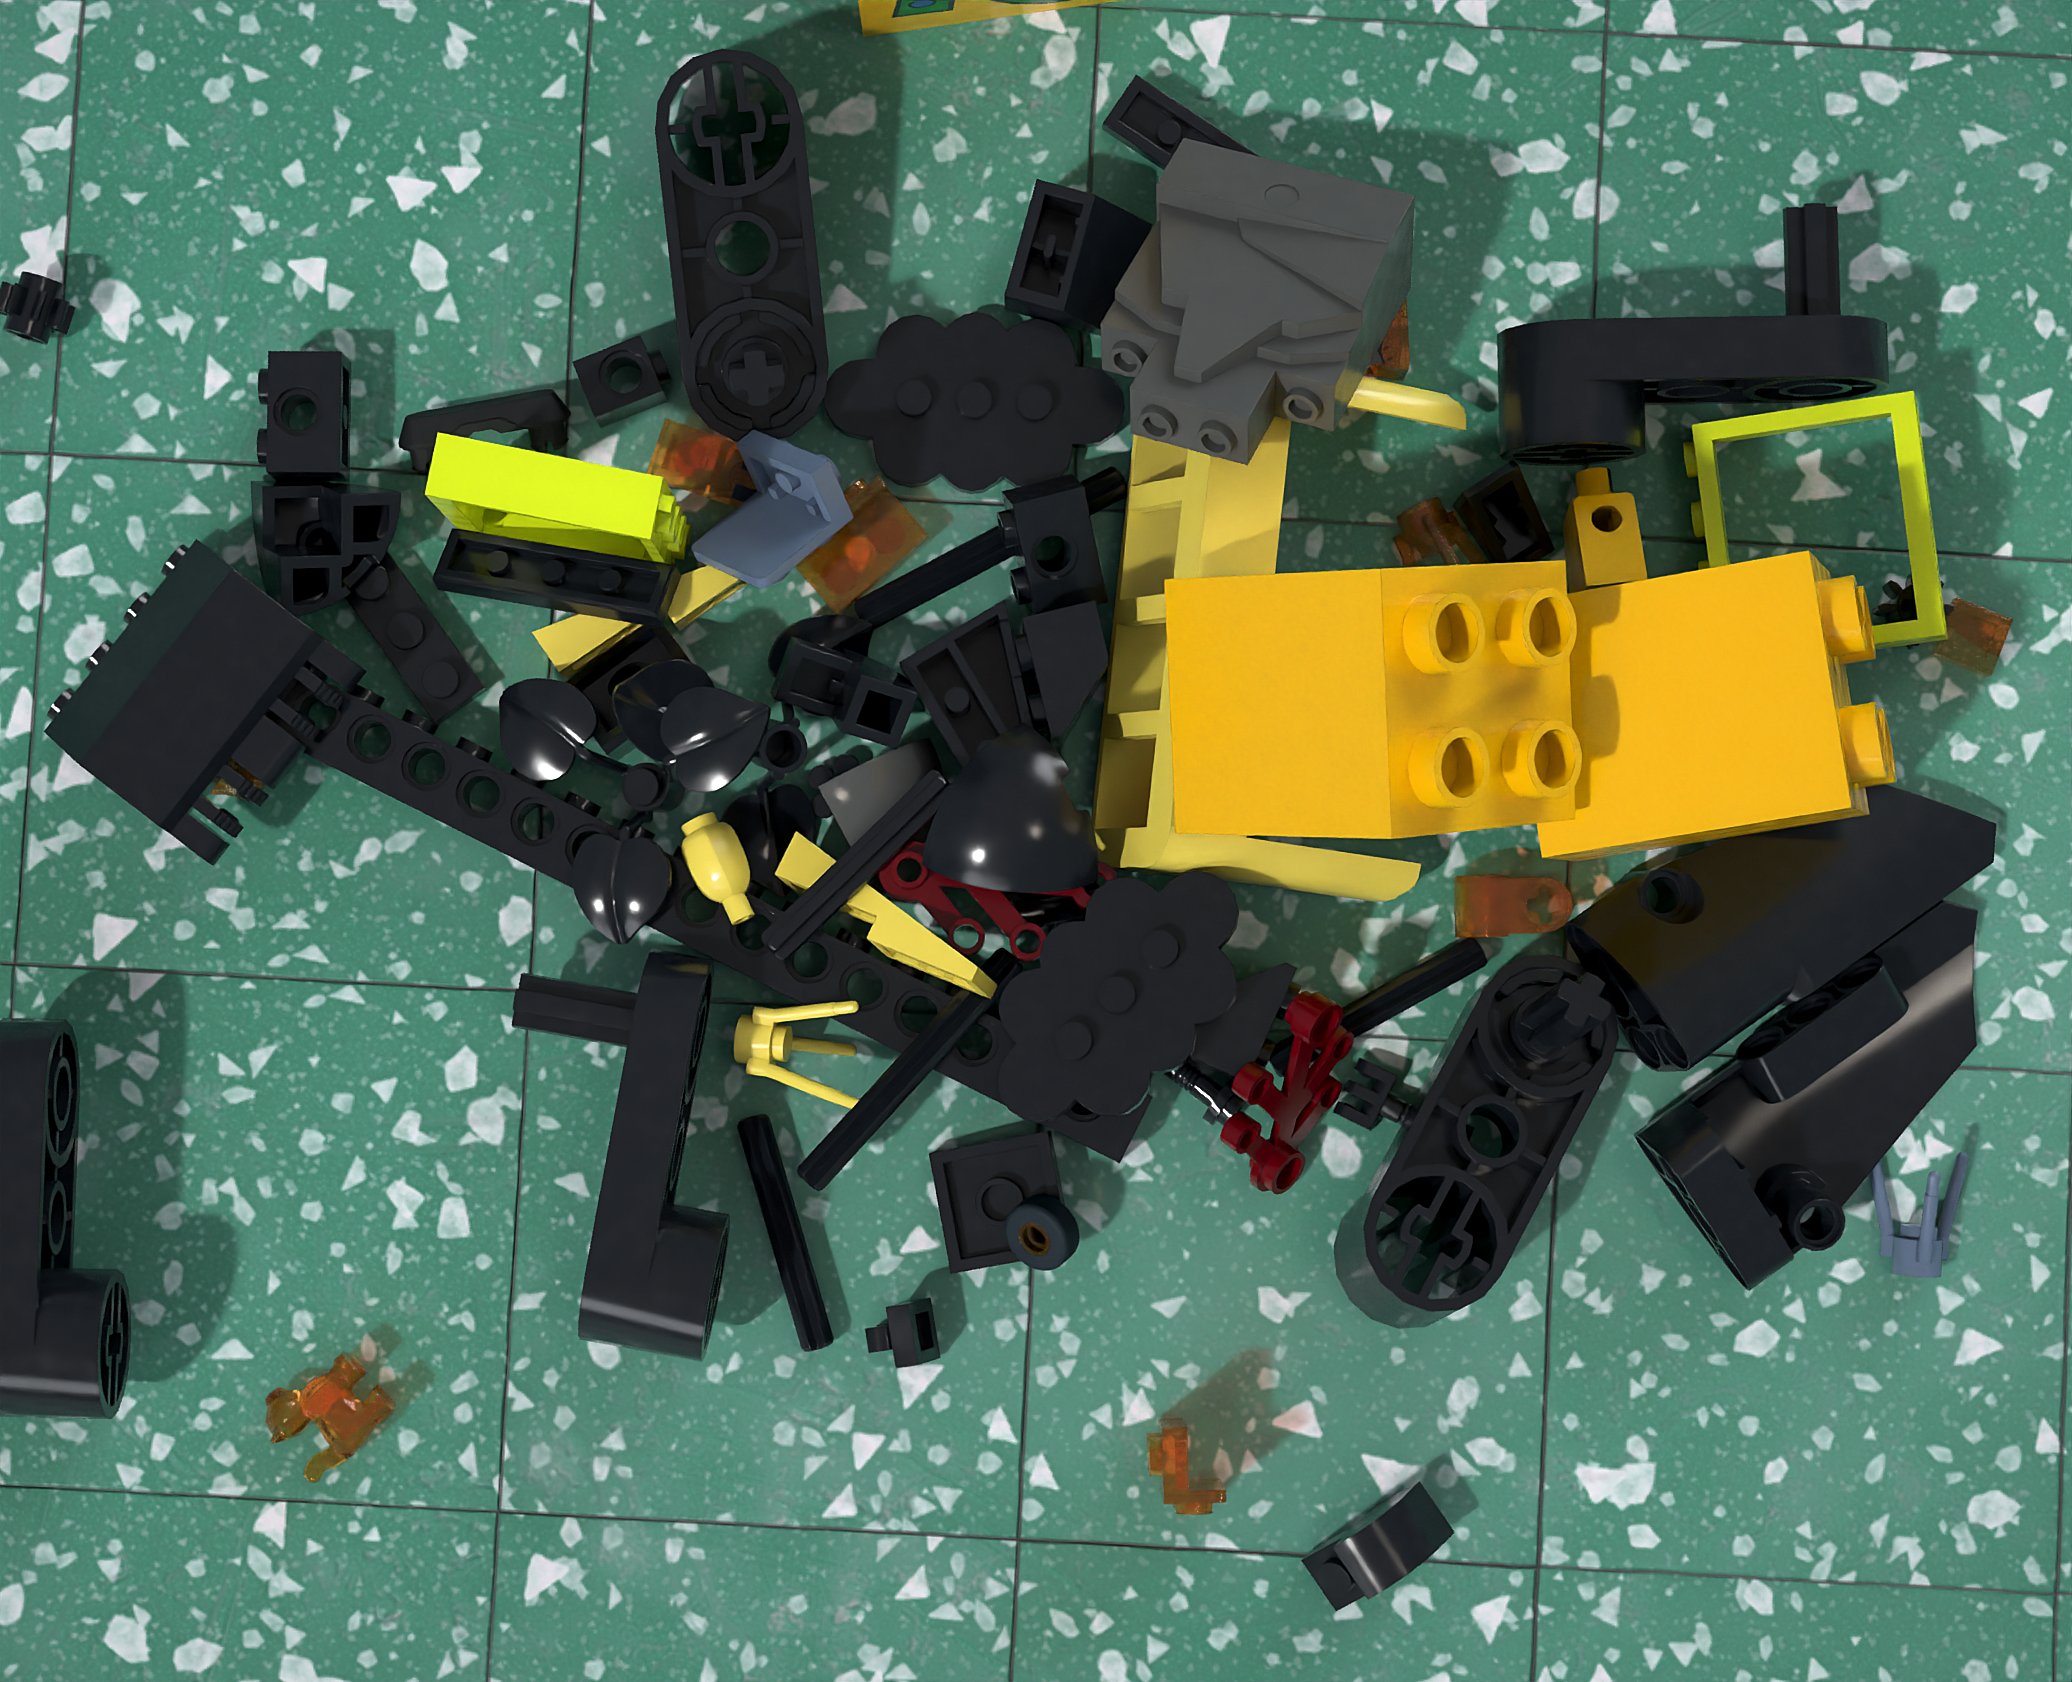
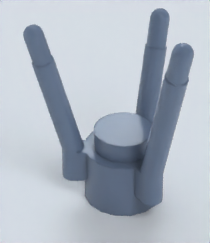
(1919, 1246)

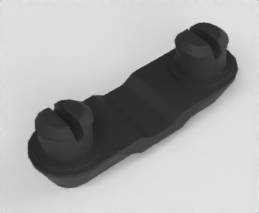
(537, 411)

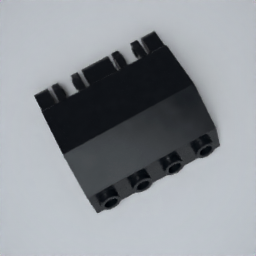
(193, 693)

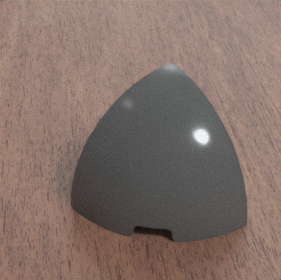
(873, 788)

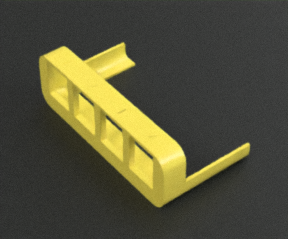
(1210, 520)

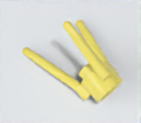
(763, 1041)

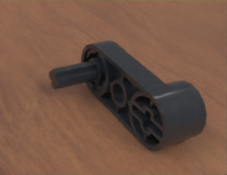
(745, 359)
(1582, 385)
(1481, 1199)
(649, 1262)
(59, 1324)

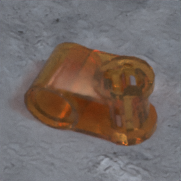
(1499, 905)

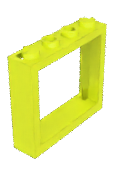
(1903, 409)
(556, 500)

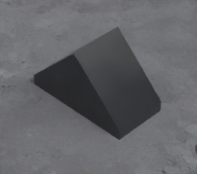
(1504, 517)

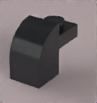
(849, 688)
(1379, 1548)

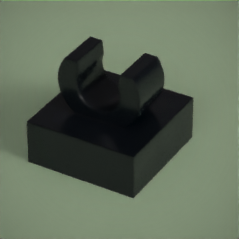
(908, 1332)

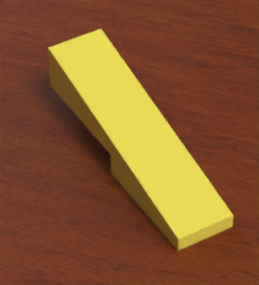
(584, 638)
(892, 929)

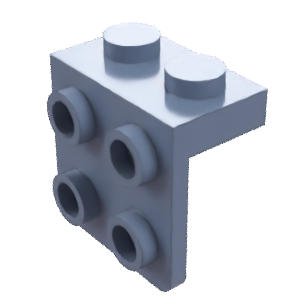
(784, 521)

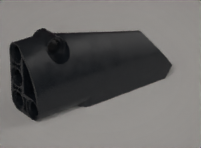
(1768, 918)
(1820, 1097)

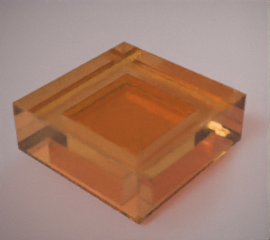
(1973, 637)

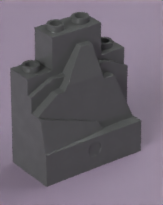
(1255, 298)

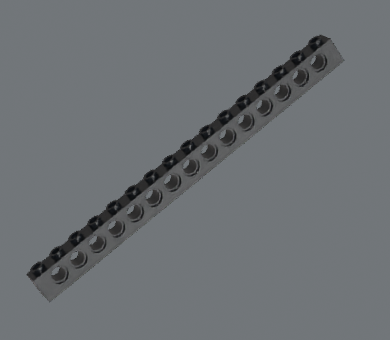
(717, 938)

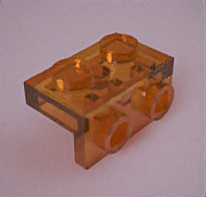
(864, 547)
(1169, 1460)

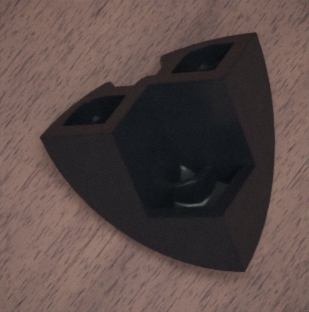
(319, 538)
(1013, 821)

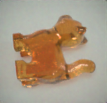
(334, 1409)

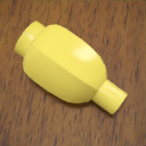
(718, 864)

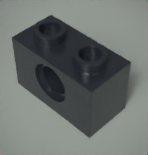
(323, 448)
(1044, 511)

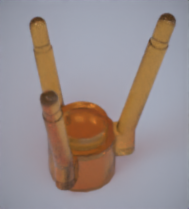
(1433, 532)

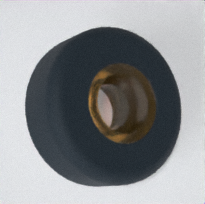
(1042, 1232)

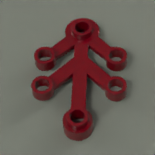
(993, 902)
(1277, 1161)

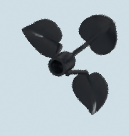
(711, 743)
(770, 818)

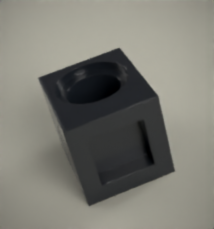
(596, 374)

